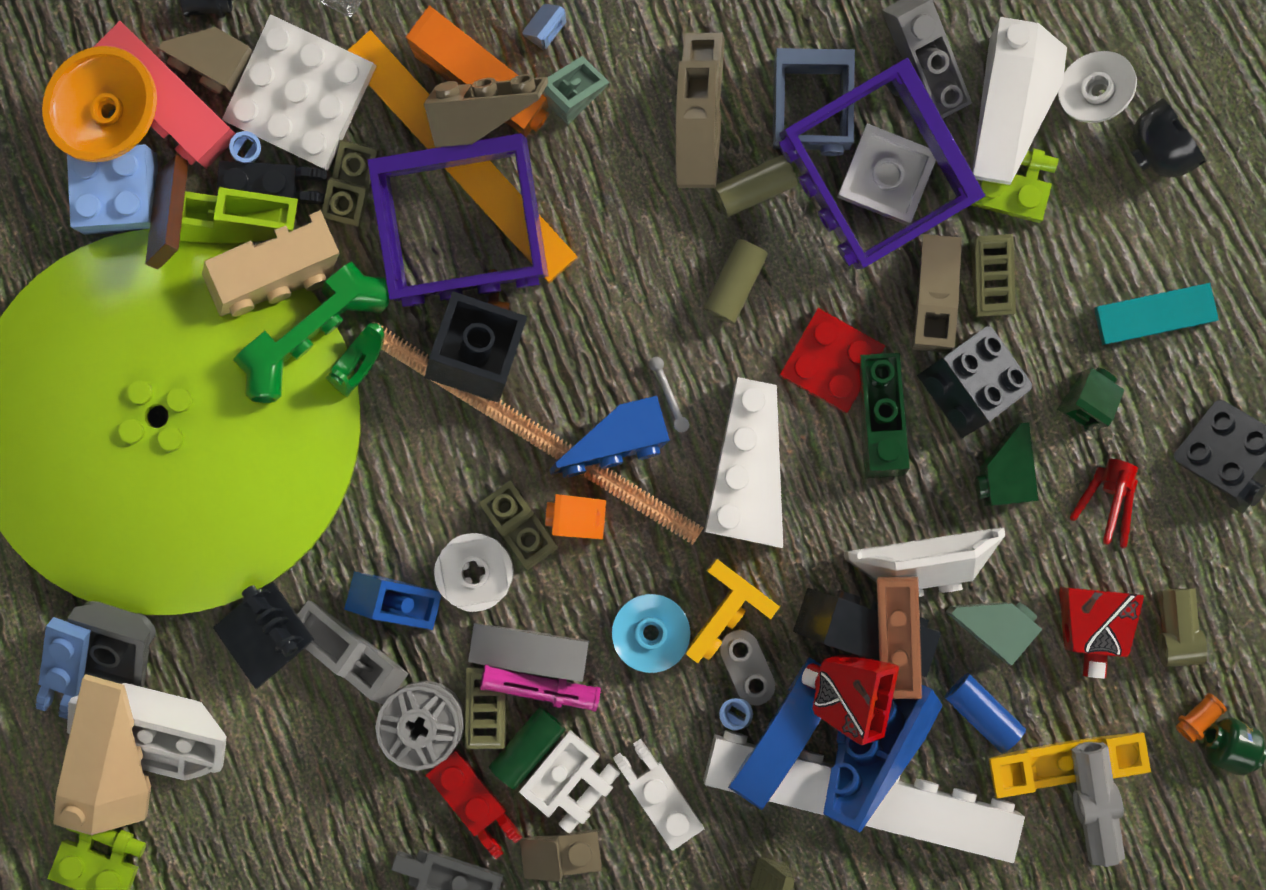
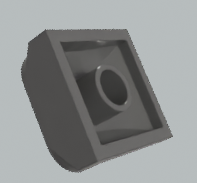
(116, 642)

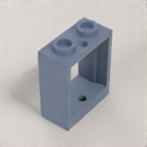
(815, 62)

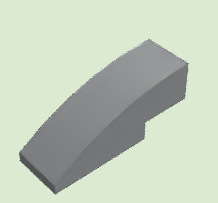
(529, 652)
(351, 655)

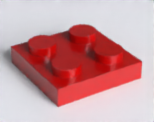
(829, 360)

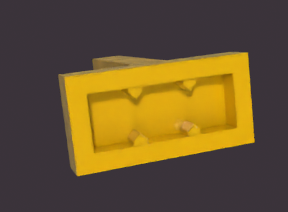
(728, 612)

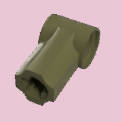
(1181, 639)

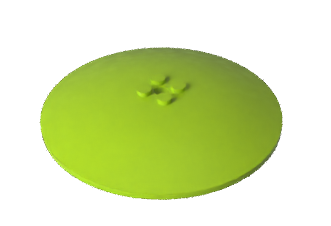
(179, 509)

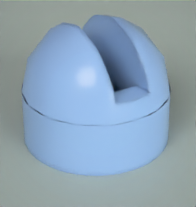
(238, 141)
(732, 720)

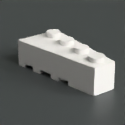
(747, 477)

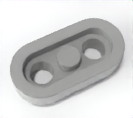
(748, 667)

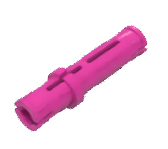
(540, 688)

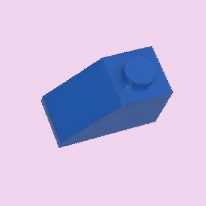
(392, 601)

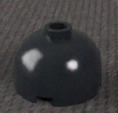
(1164, 142)

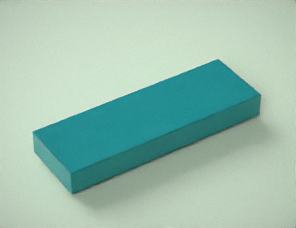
(1156, 314)

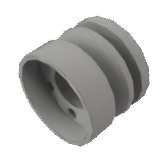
(442, 716)

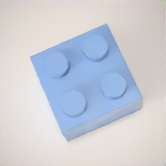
(112, 193)

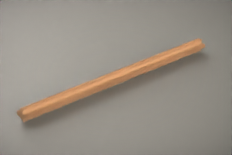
(551, 445)

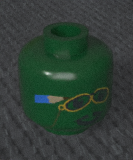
(1235, 746)

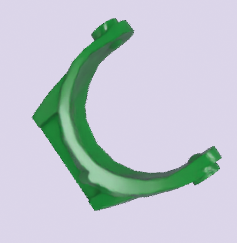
(365, 347)

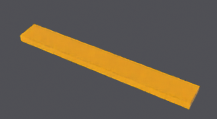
(479, 180)

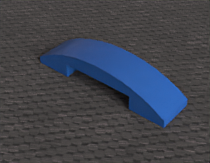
(779, 745)

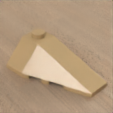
(102, 766)

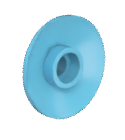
(655, 654)

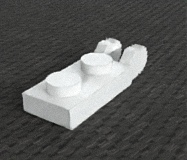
(660, 798)

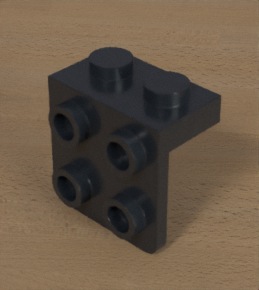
(976, 381)
(1228, 453)

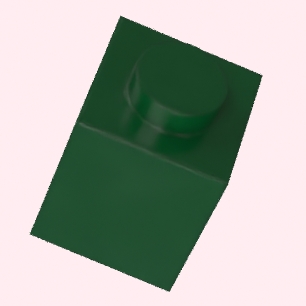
(1093, 399)
(1009, 470)

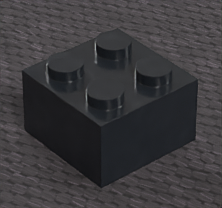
(475, 347)

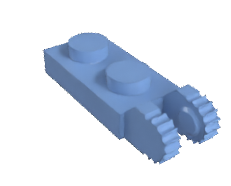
(62, 663)

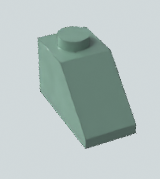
(999, 627)

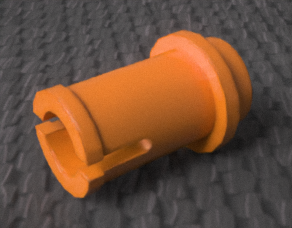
(1200, 718)

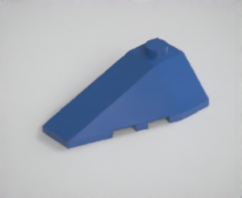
(869, 771)

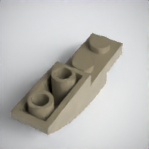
(698, 110)

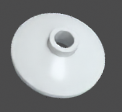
(1094, 73)

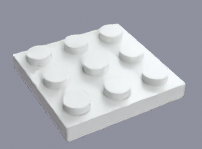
(299, 92)

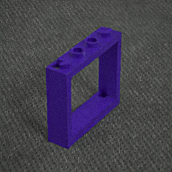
(934, 133)
(443, 157)

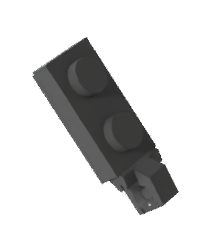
(441, 872)

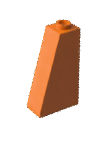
(462, 60)

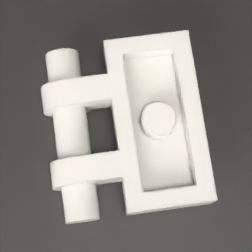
(560, 774)

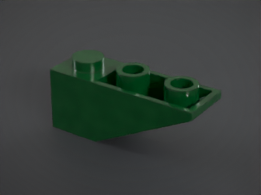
(883, 416)

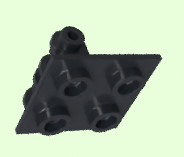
(263, 633)

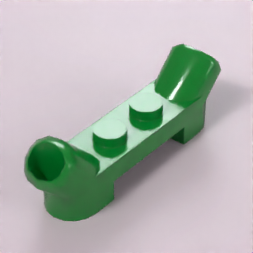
(265, 358)

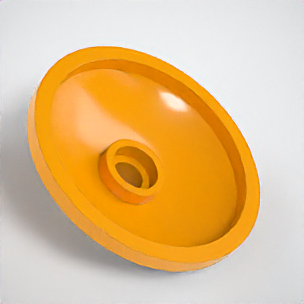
(84, 94)

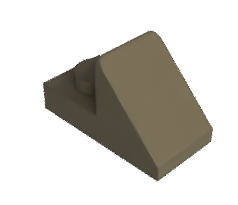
(560, 855)

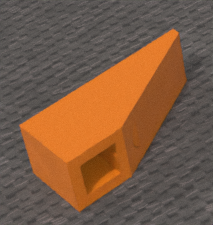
(576, 516)

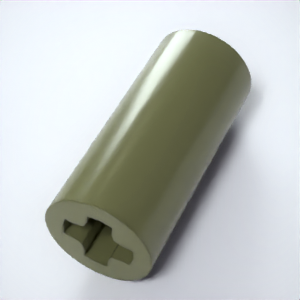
(755, 185)
(735, 281)

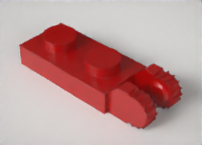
(472, 800)

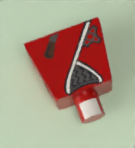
(1098, 625)
(853, 694)

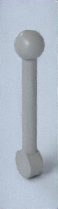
(681, 423)

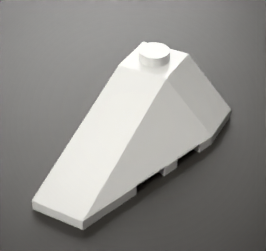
(1019, 86)

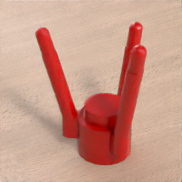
(1120, 482)

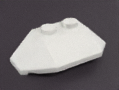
(935, 561)
(173, 733)

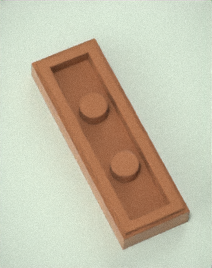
(901, 632)

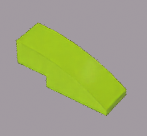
(235, 216)

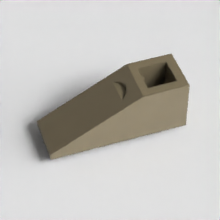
(473, 110)
(937, 294)

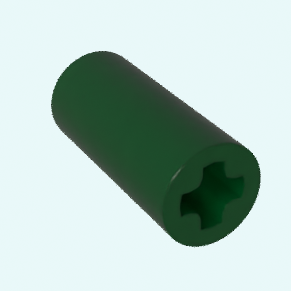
(527, 748)

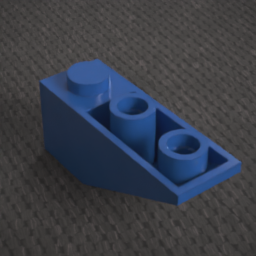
(626, 431)

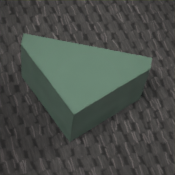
(574, 88)

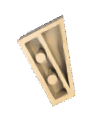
(271, 268)

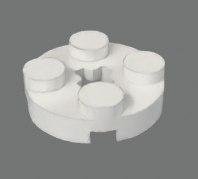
(461, 590)

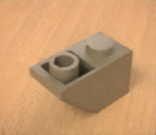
(211, 55)

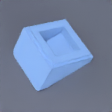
(545, 25)

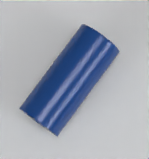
(985, 713)

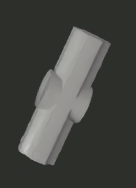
(1098, 803)

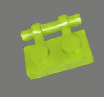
(1025, 195)
(89, 869)

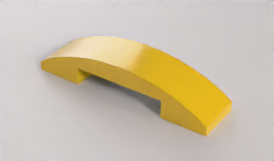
(1053, 764)

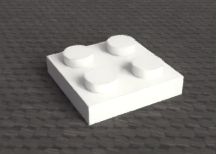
(887, 174)

